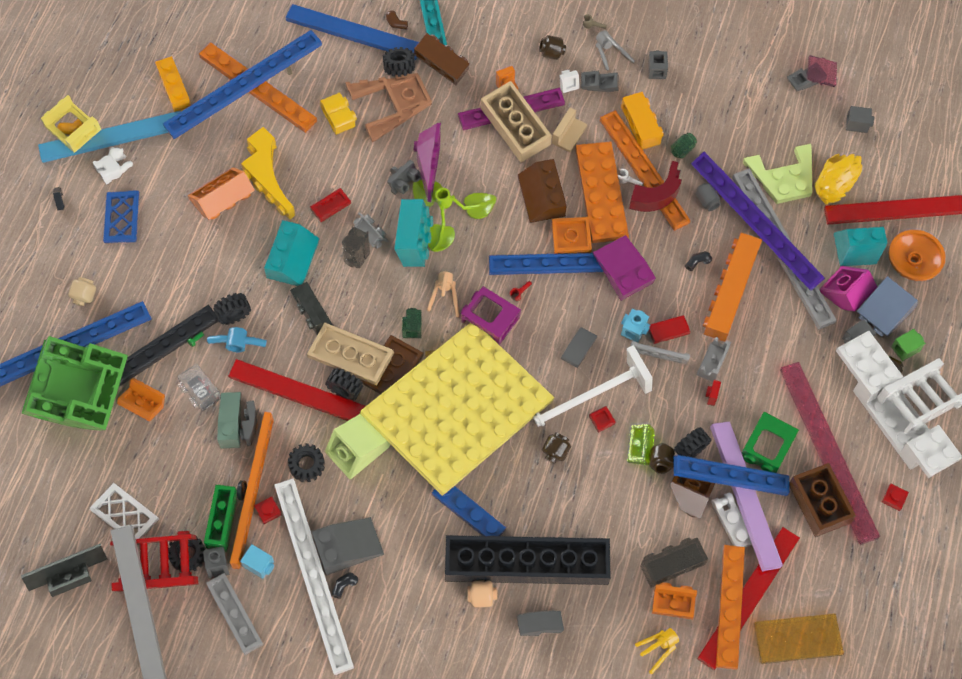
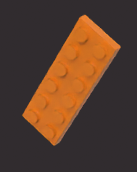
(601, 191)

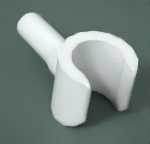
(626, 178)

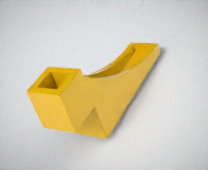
(260, 171)

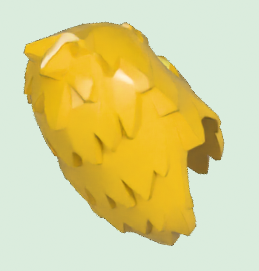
(838, 177)

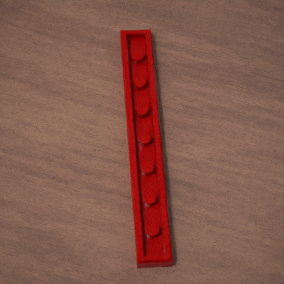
(893, 209)
(295, 390)
(753, 592)

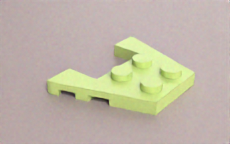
(785, 182)

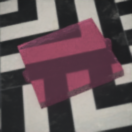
(822, 71)

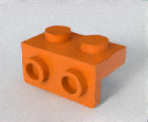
(142, 400)
(674, 601)

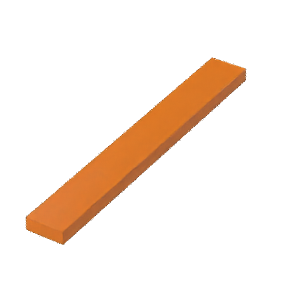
(641, 165)
(252, 490)

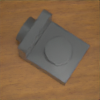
(215, 562)

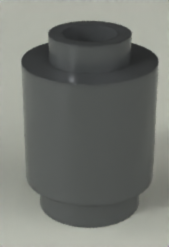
(708, 197)

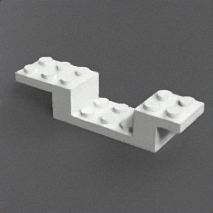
(874, 371)

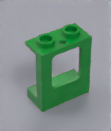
(777, 427)

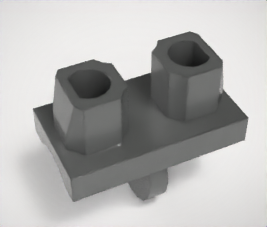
(401, 177)

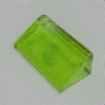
(640, 444)

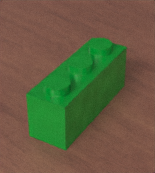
(221, 517)

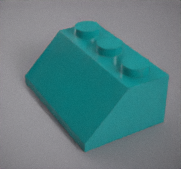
(291, 254)

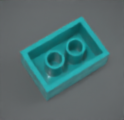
(413, 233)

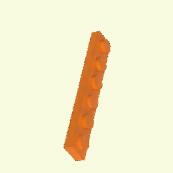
(730, 607)

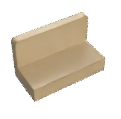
(568, 131)

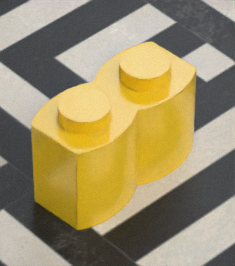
(337, 113)

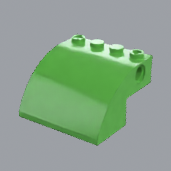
(74, 384)

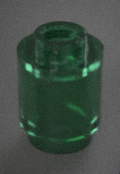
(683, 145)

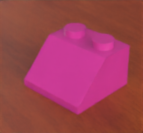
(849, 287)

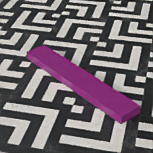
(538, 102)

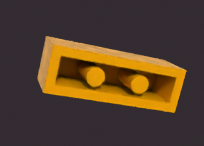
(173, 84)
(642, 120)

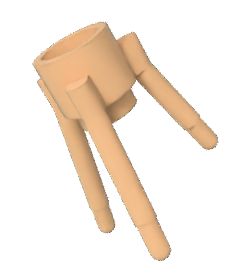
(444, 283)

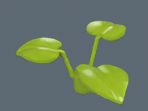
(477, 206)

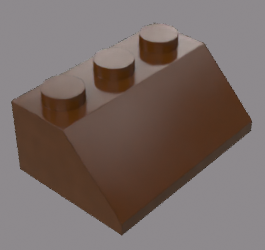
(542, 191)

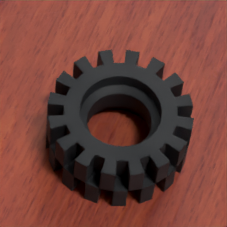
(399, 61)
(232, 308)
(344, 384)
(693, 443)
(306, 474)
(194, 562)

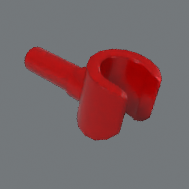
(520, 290)

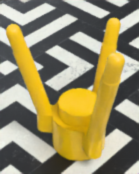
(665, 639)

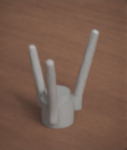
(606, 41)

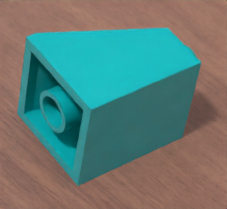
(860, 245)

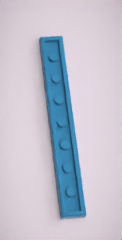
(108, 137)

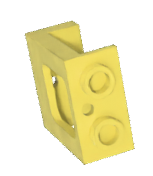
(79, 136)

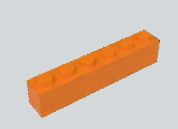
(732, 287)

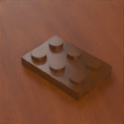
(402, 361)

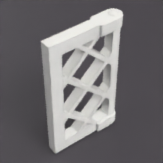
(125, 498)

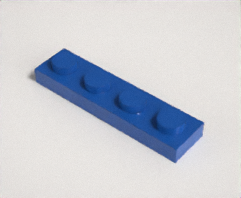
(470, 512)

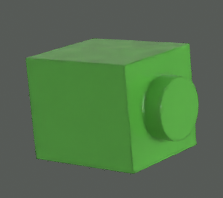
(908, 344)

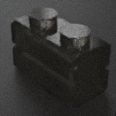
(356, 247)

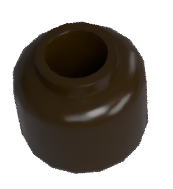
(552, 47)
(556, 447)
(661, 458)

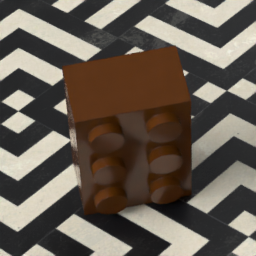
(822, 500)

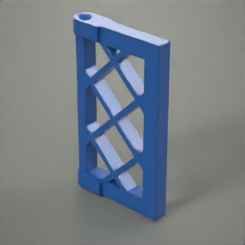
(120, 237)

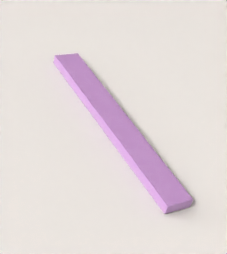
(747, 500)

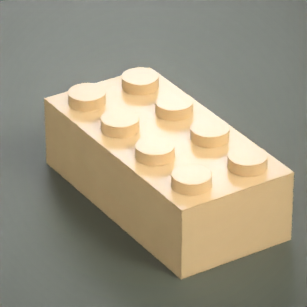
(516, 121)

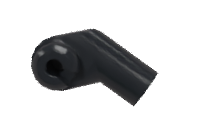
(696, 258)
(342, 582)

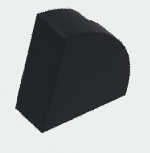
(57, 194)

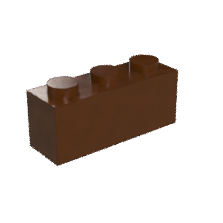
(441, 58)

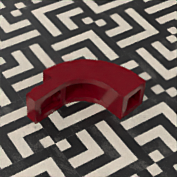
(655, 198)

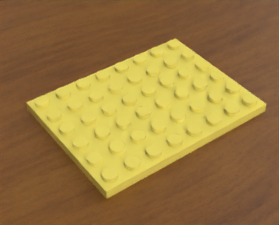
(457, 407)

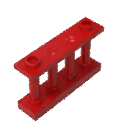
(185, 577)

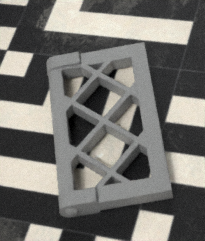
(661, 353)

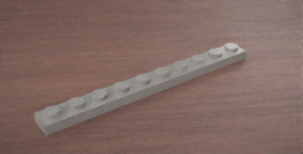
(812, 300)

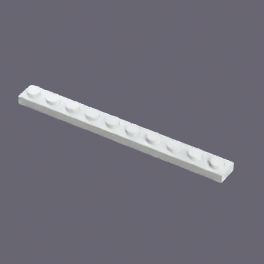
(314, 577)

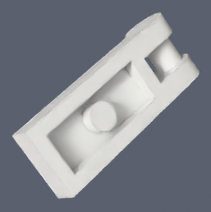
(732, 520)

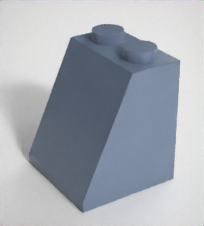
(887, 307)

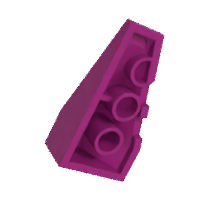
(427, 156)

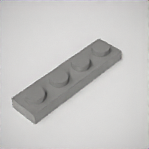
(234, 614)

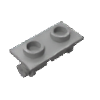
(376, 235)

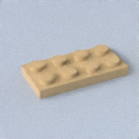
(351, 353)

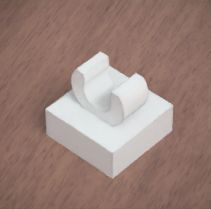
(569, 81)

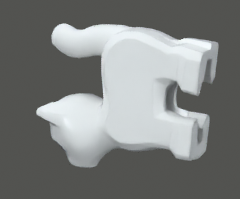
(108, 165)

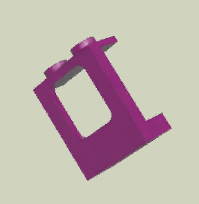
(503, 322)

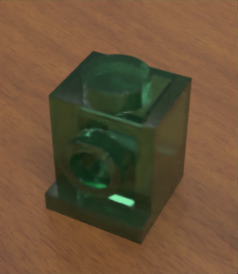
(412, 323)

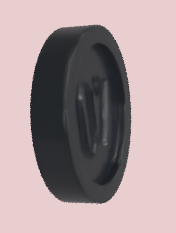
(241, 490)

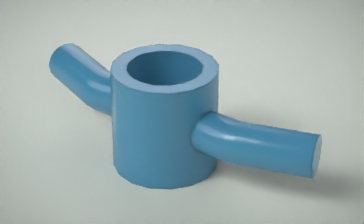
(236, 340)

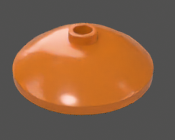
(920, 247)

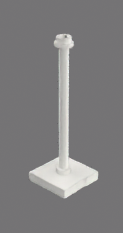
(637, 370)

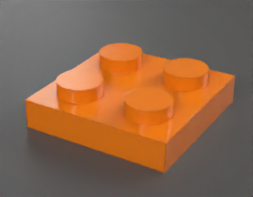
(571, 235)

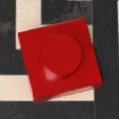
(712, 392)
(895, 497)
(268, 510)

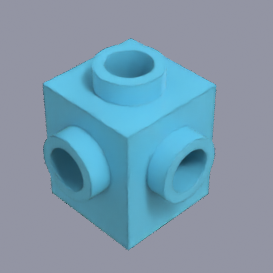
(635, 325)

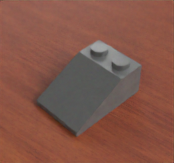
(347, 544)

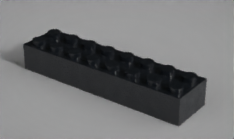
(527, 560)

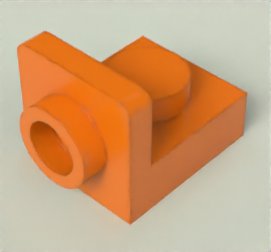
(504, 76)

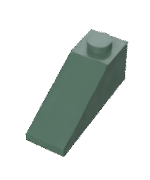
(229, 420)

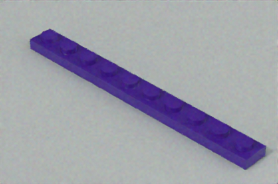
(758, 221)

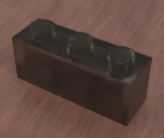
(673, 561)

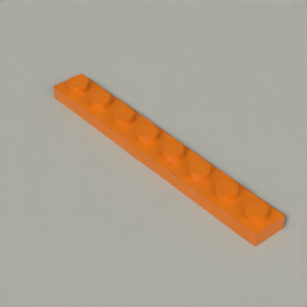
(265, 92)

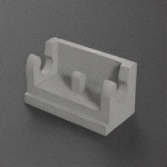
(713, 359)

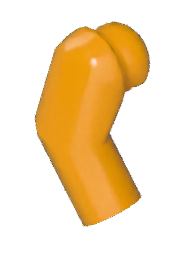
(69, 128)

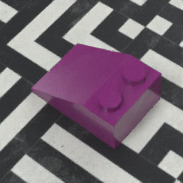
(624, 267)

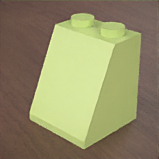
(355, 445)

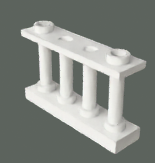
(919, 378)

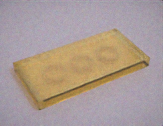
(798, 638)

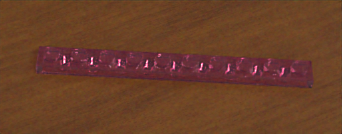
(828, 449)

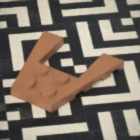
(406, 94)

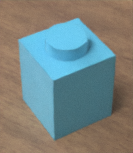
(257, 561)

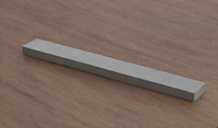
(138, 603)

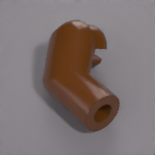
(394, 21)

